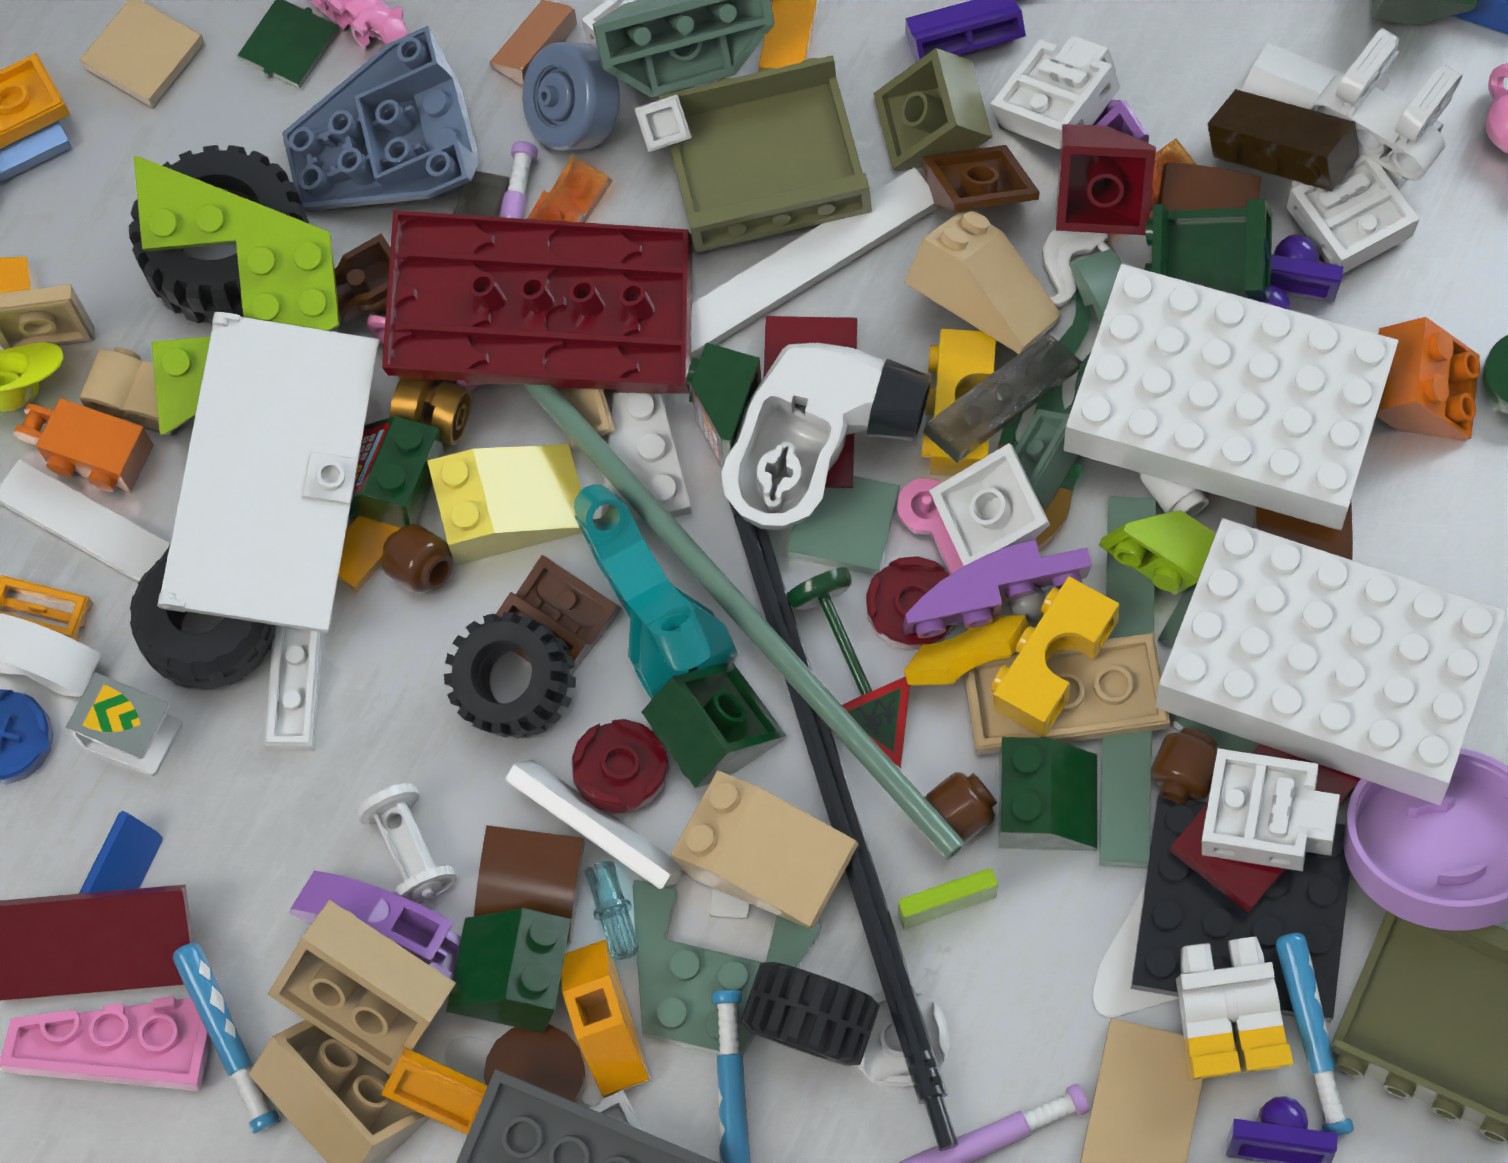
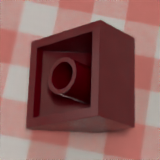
(1103, 181)

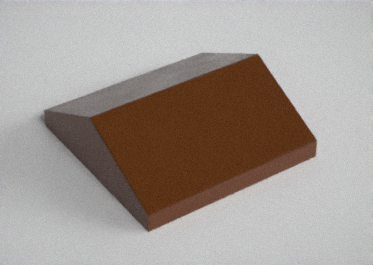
(977, 179)

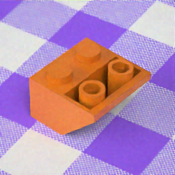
(1429, 382)

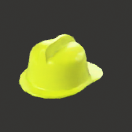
(23, 370)

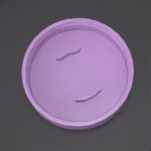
(1433, 860)

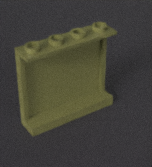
(767, 155)
(1433, 1021)

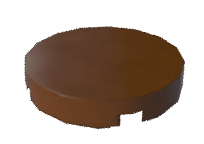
(542, 1059)

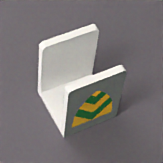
(124, 724)

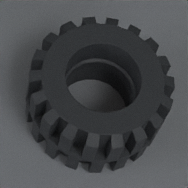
(474, 664)
(810, 1013)

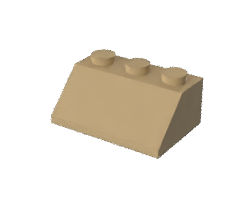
(360, 987)
(333, 1096)

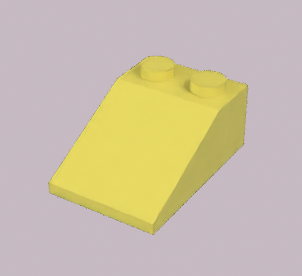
(505, 498)

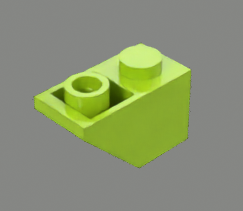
(1163, 548)

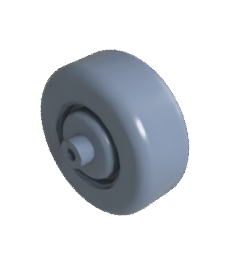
(570, 97)

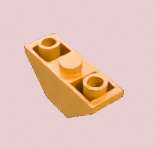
(602, 1019)

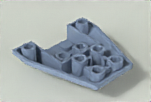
(385, 132)

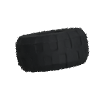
(194, 660)

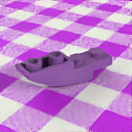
(976, 589)
(394, 916)

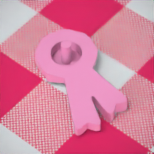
(921, 516)

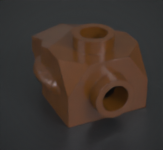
(363, 279)

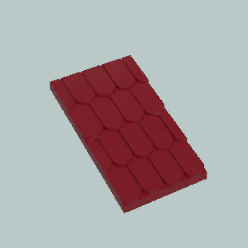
(538, 303)

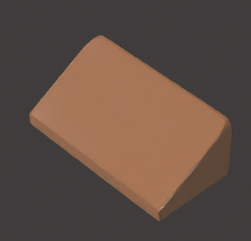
(545, 25)

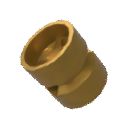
(439, 406)

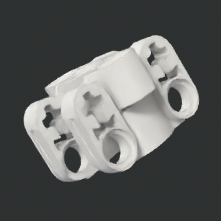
(1388, 131)

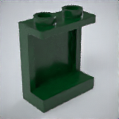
(1214, 247)

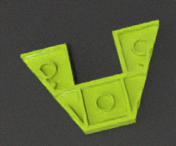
(281, 264)

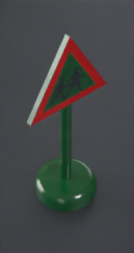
(879, 711)

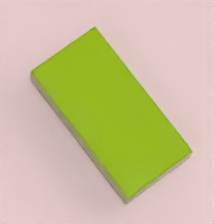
(947, 898)

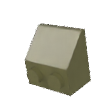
(932, 110)

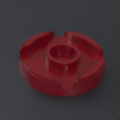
(895, 592)
(619, 766)

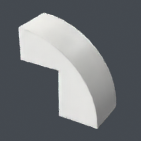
(45, 656)

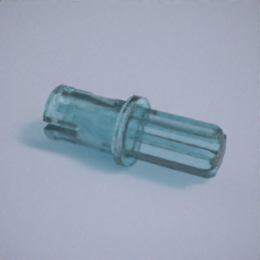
(612, 910)

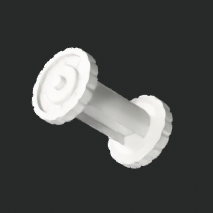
(419, 874)

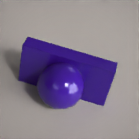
(1299, 272)
(1280, 1136)

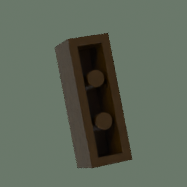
(1283, 139)

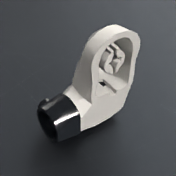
(801, 424)

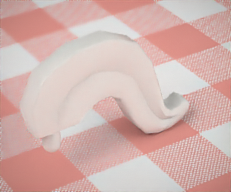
(1057, 254)

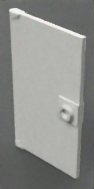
(270, 473)

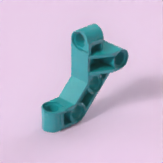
(666, 625)

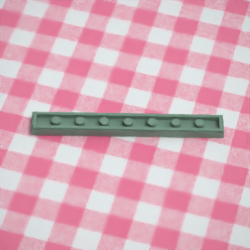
(1128, 756)

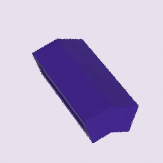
(965, 27)

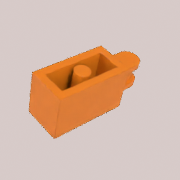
(87, 444)

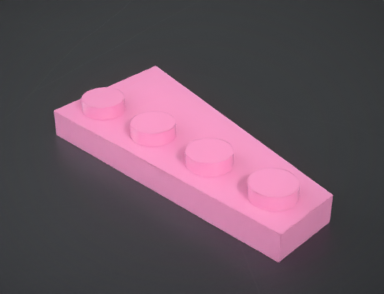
(130, 1045)

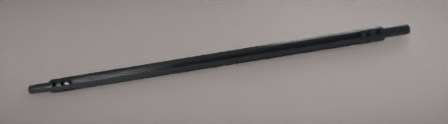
(860, 870)

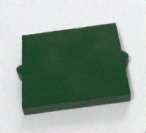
(288, 42)

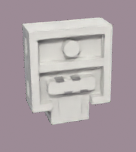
(1056, 90)
(1356, 218)
(1267, 811)

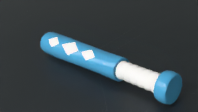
(1308, 1011)
(221, 1028)
(731, 1088)

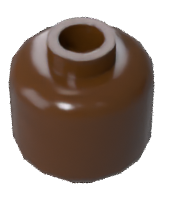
(417, 559)
(1185, 765)
(964, 804)

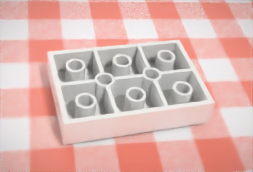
(1230, 396)
(1330, 660)

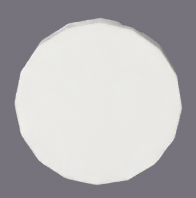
(884, 1057)

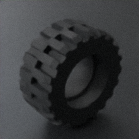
(213, 285)

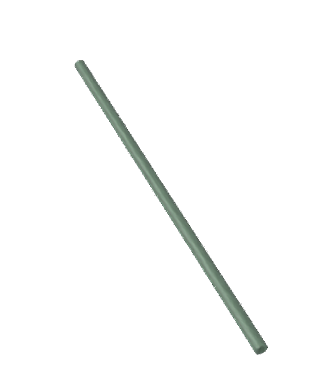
(750, 622)

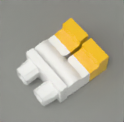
(1235, 995)

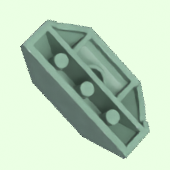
(680, 42)

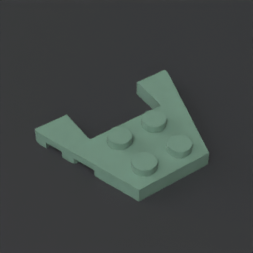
(680, 977)

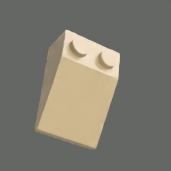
(983, 281)
(763, 850)

